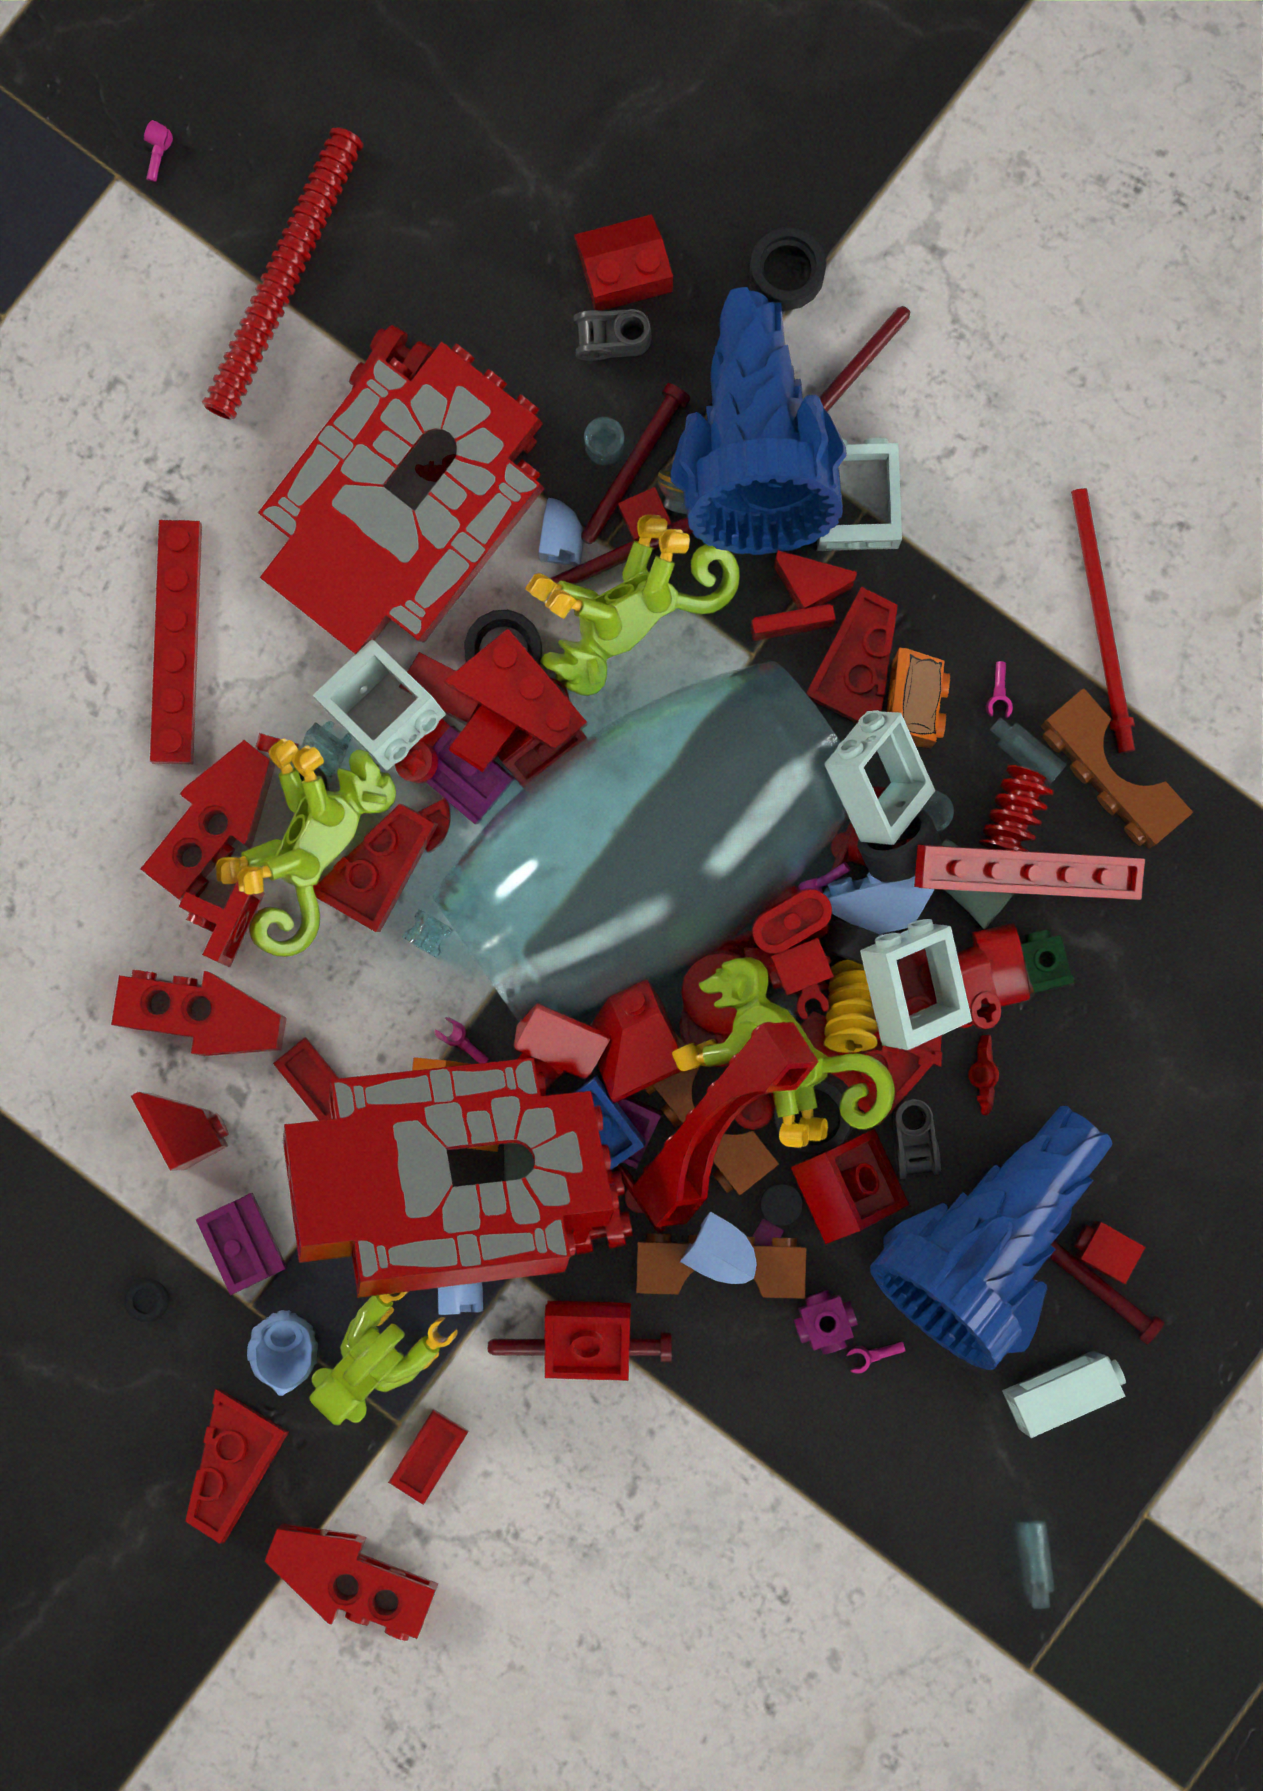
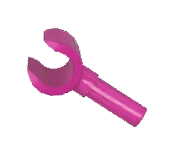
(161, 139)
(999, 691)
(824, 880)
(458, 1038)
(875, 1354)

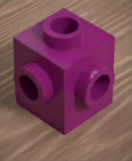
(822, 1305)

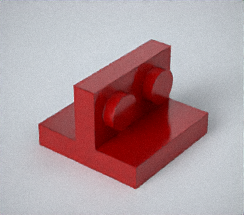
(227, 924)
(587, 1340)

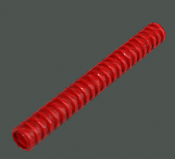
(283, 272)

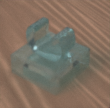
(330, 747)

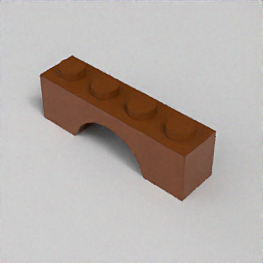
(1147, 810)
(739, 1158)
(778, 1270)

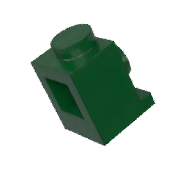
(1041, 977)

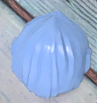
(282, 1351)

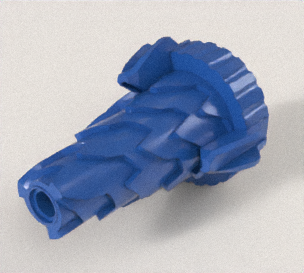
(765, 458)
(972, 1266)

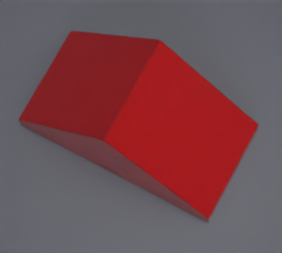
(812, 581)

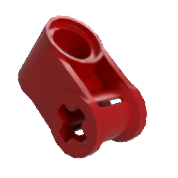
(979, 988)

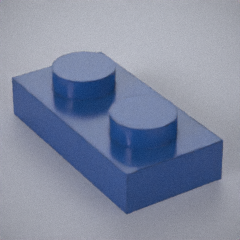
(618, 1129)

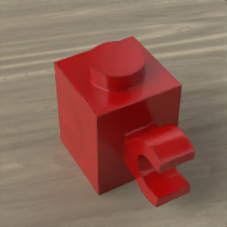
(801, 969)

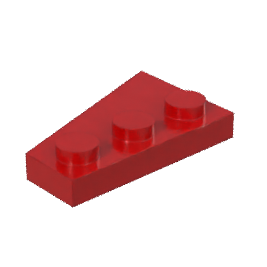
(519, 690)
(376, 871)

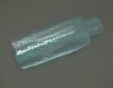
(1028, 750)
(1036, 1561)

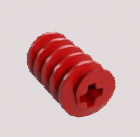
(1016, 809)

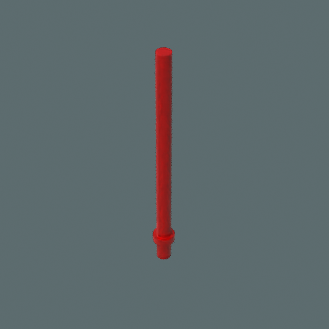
(1121, 721)

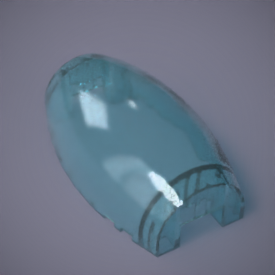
(648, 842)

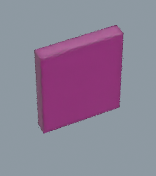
(765, 1232)

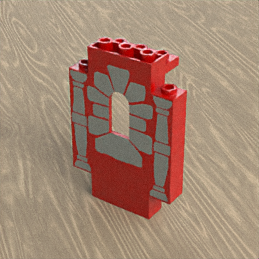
(359, 549)
(383, 1188)

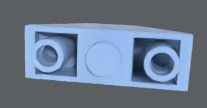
(877, 904)

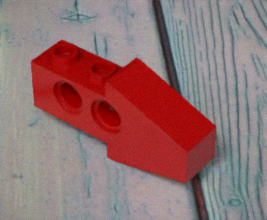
(230, 787)
(233, 1026)
(316, 1557)

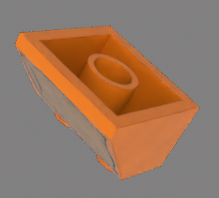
(916, 693)

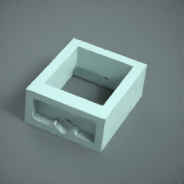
(871, 535)
(356, 681)
(880, 818)
(887, 994)
(1065, 1393)

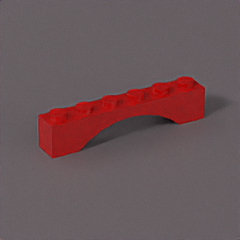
(679, 1176)

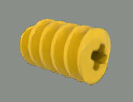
(850, 1010)

